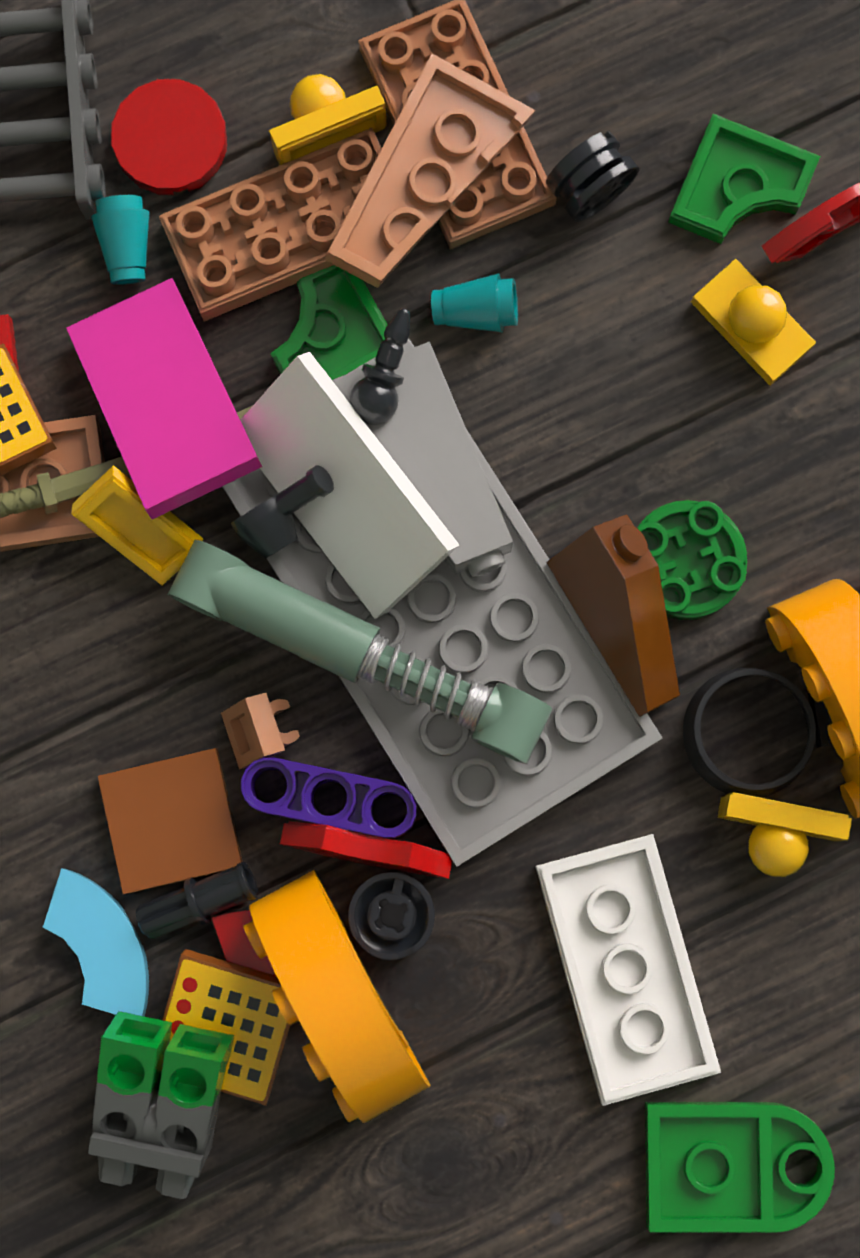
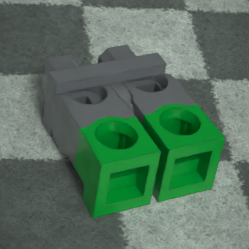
(151, 1125)

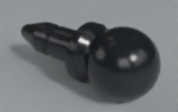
(376, 394)

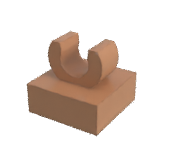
(254, 729)

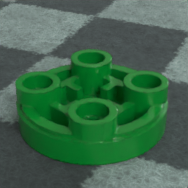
(697, 557)

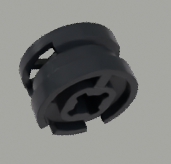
(592, 176)
(391, 915)

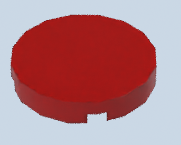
(169, 136)

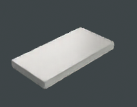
(374, 519)
(627, 970)

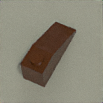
(623, 608)

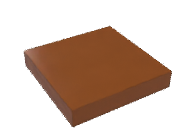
(170, 821)

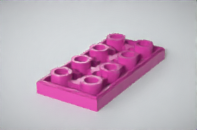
(163, 399)

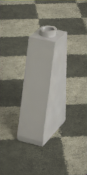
(441, 462)

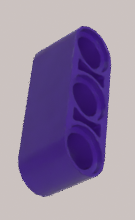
(306, 779)

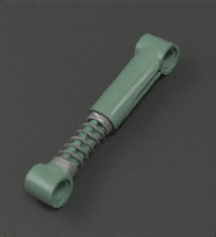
(352, 648)

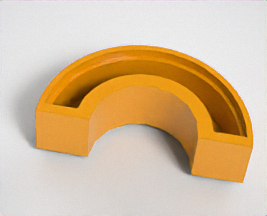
(824, 638)
(333, 1000)

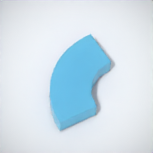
(103, 941)

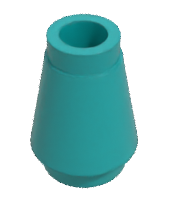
(123, 237)
(477, 304)

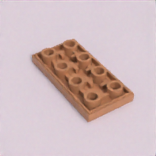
(515, 180)
(268, 226)

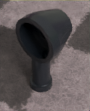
(271, 523)

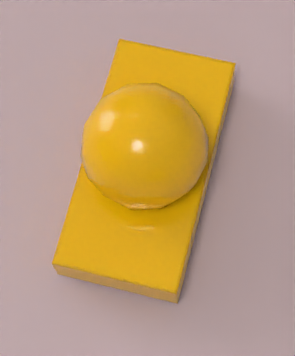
(325, 117)
(753, 321)
(119, 518)
(779, 839)

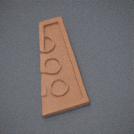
(429, 159)

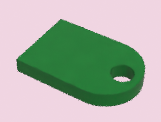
(726, 1167)

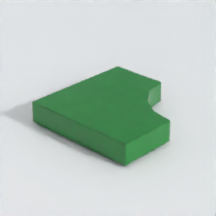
(739, 176)
(335, 323)

